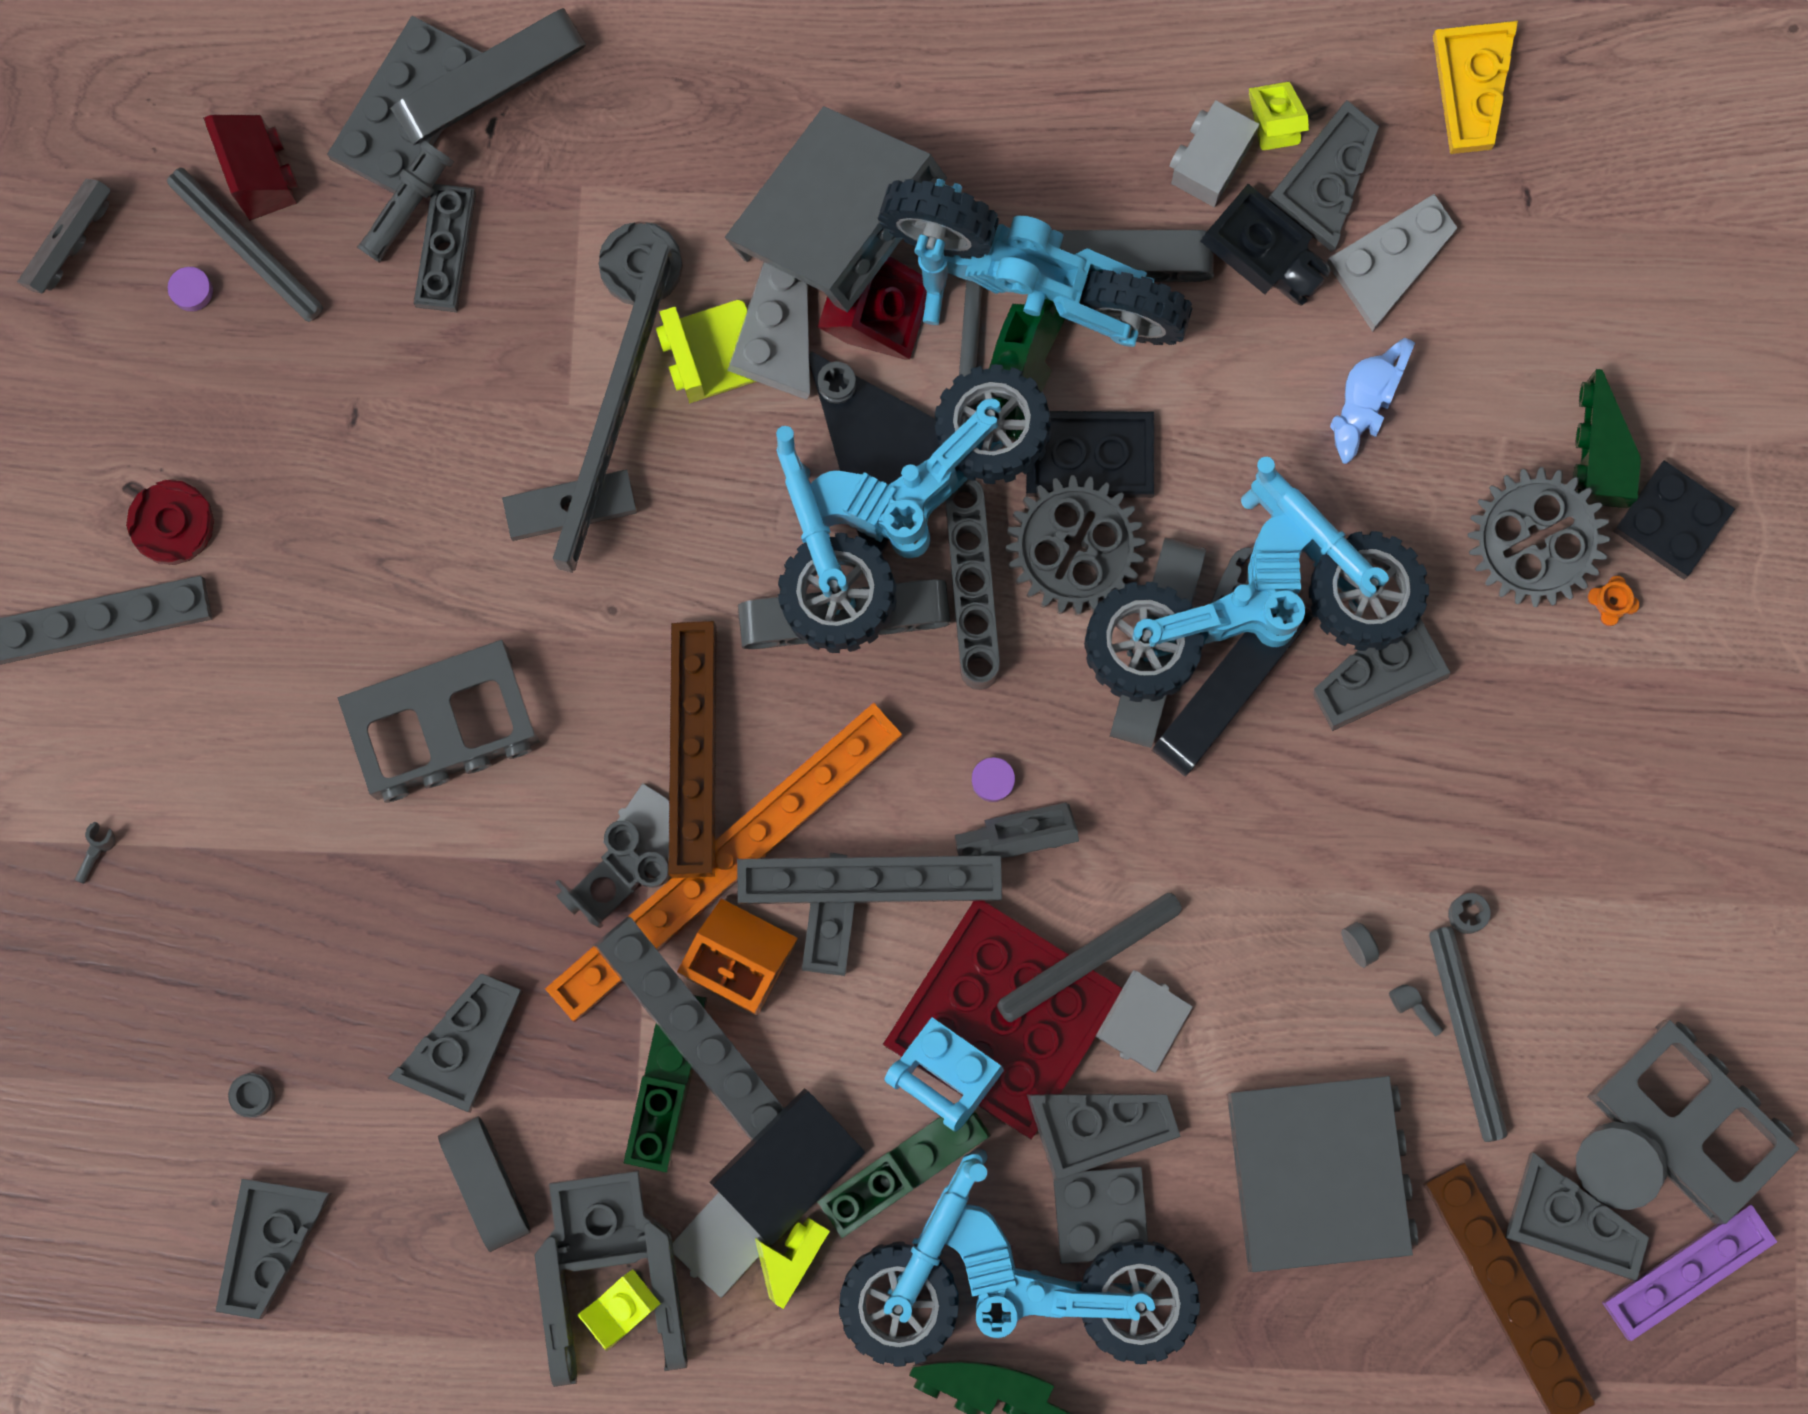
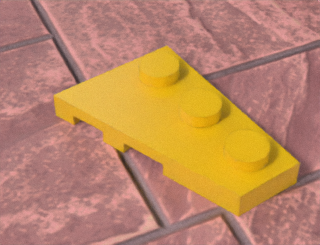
(1472, 81)

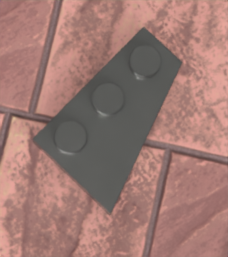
(462, 1046)
(1099, 1128)
(1568, 1222)
(264, 1242)

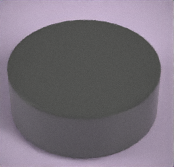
(1360, 944)
(251, 1095)

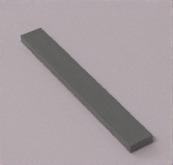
(613, 408)

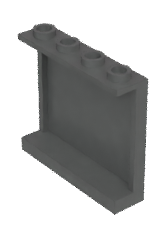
(825, 203)
(1321, 1174)

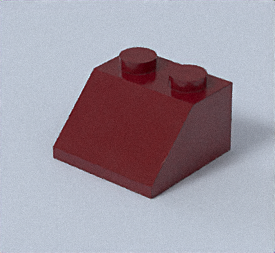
(252, 163)
(884, 314)

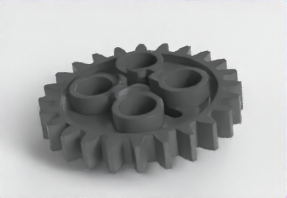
(1040, 527)
(1556, 571)

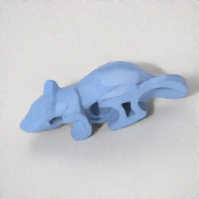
(1368, 388)

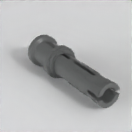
(415, 184)

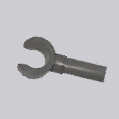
(94, 850)
(1408, 997)

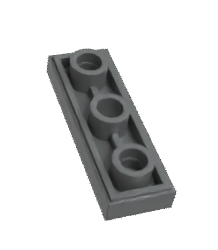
(65, 237)
(442, 271)
(543, 509)

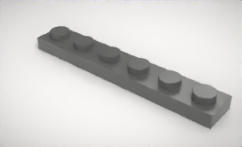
(104, 619)
(869, 879)
(689, 1027)

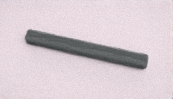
(245, 244)
(1089, 957)
(1468, 1034)

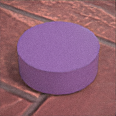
(190, 289)
(993, 779)

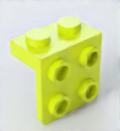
(703, 349)

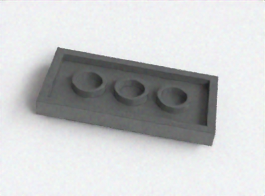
(372, 137)

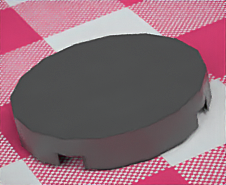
(626, 256)
(1621, 1166)

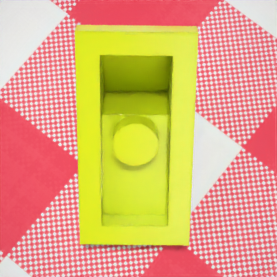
(1278, 114)
(785, 1271)
(619, 1310)

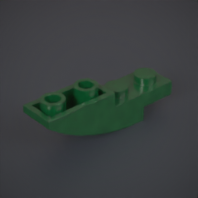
(1024, 346)
(659, 1104)
(900, 1172)
(981, 1384)

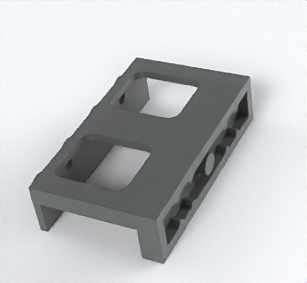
(429, 695)
(1684, 1134)

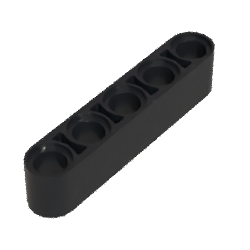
(1220, 699)

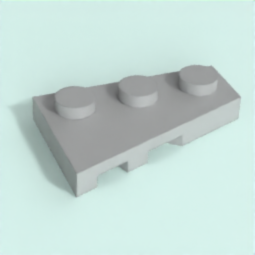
(1389, 259)
(775, 334)

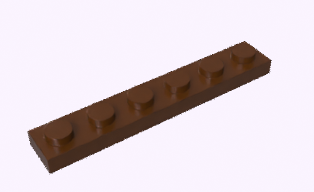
(692, 750)
(1508, 1292)

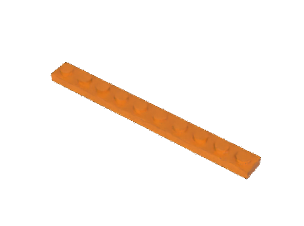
(749, 838)

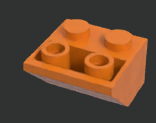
(737, 956)

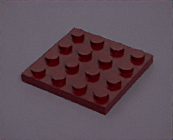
(1040, 1049)

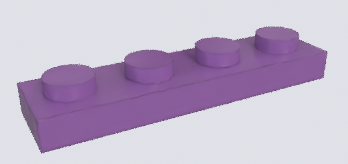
(1689, 1272)

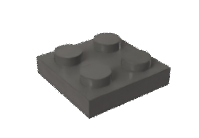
(1098, 1211)

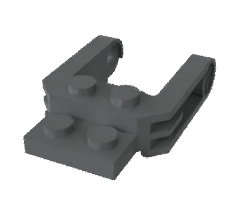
(598, 1226)

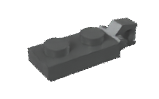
(1020, 833)
(828, 936)

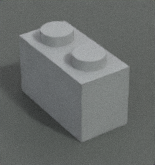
(1214, 152)

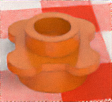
(1625, 600)

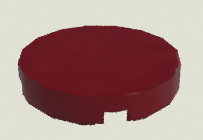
(170, 522)

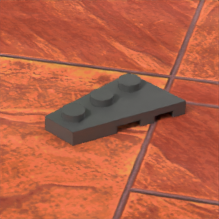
(1324, 178)
(1380, 678)

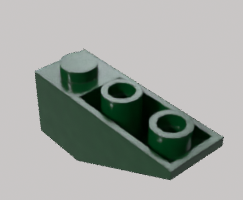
(1608, 451)

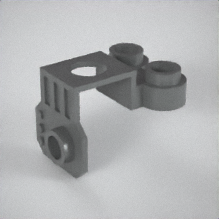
(619, 865)

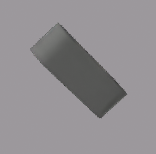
(484, 1184)

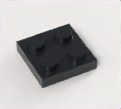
(1674, 520)

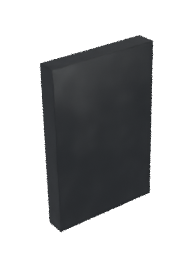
(1099, 445)
(787, 1167)

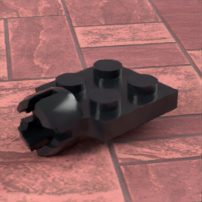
(1266, 247)

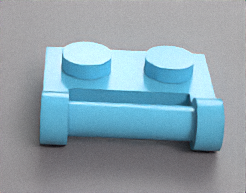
(951, 1061)

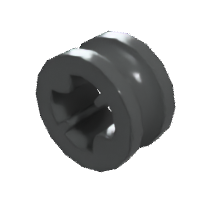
(849, 379)
(1456, 908)

